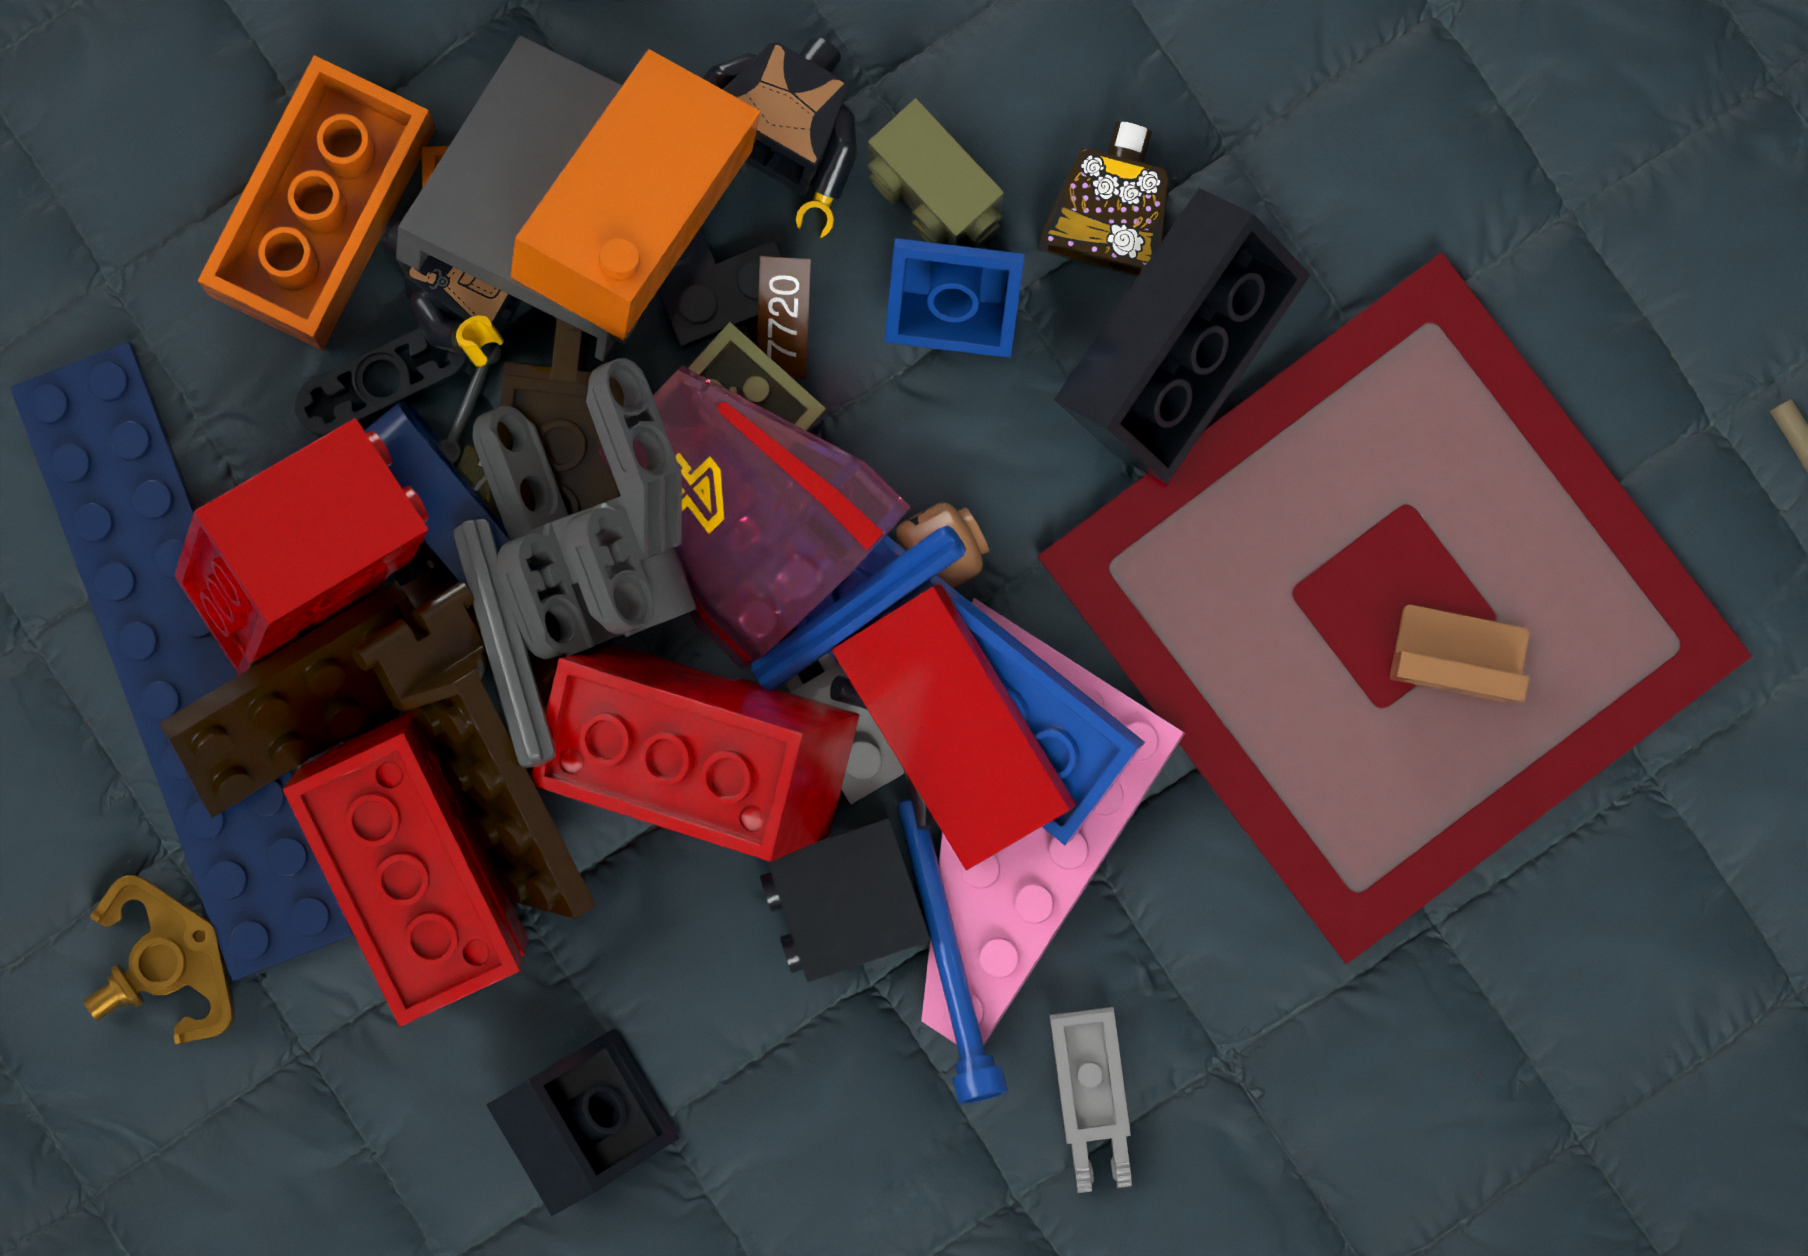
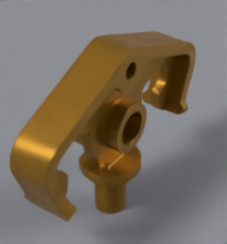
(174, 954)

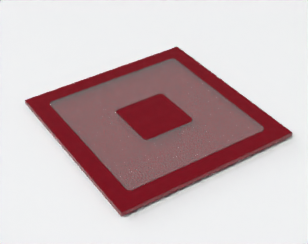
(1274, 584)

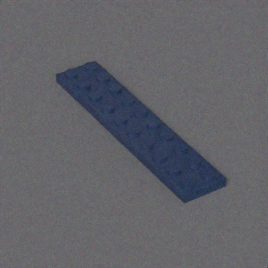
(126, 530)

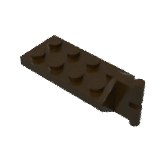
(557, 407)
(442, 685)
(294, 699)

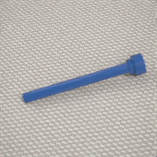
(977, 1074)

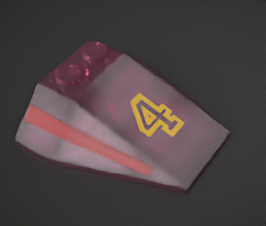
(764, 513)

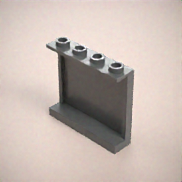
(502, 169)

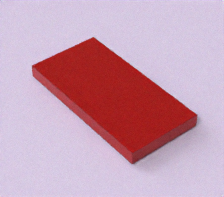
(953, 727)

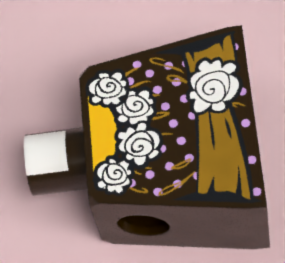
(1110, 206)

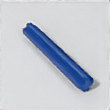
(859, 607)

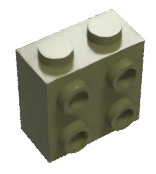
(935, 179)

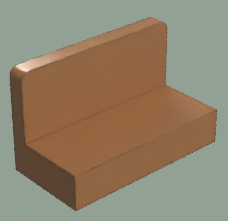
(1461, 654)

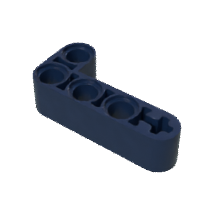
(436, 480)

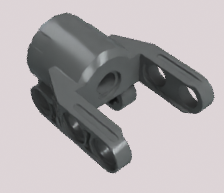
(603, 566)

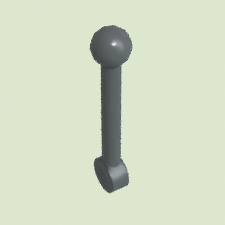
(451, 445)

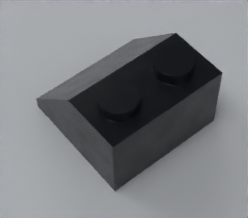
(583, 1122)

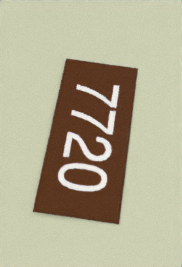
(784, 312)

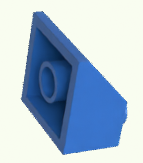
(953, 297)

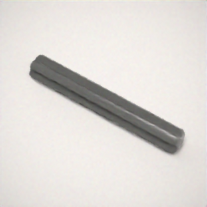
(504, 645)

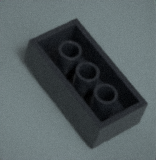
(1183, 335)

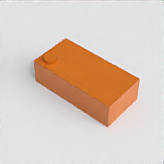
(634, 194)
(317, 203)

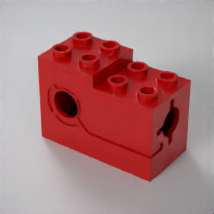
(299, 544)
(696, 751)
(407, 868)

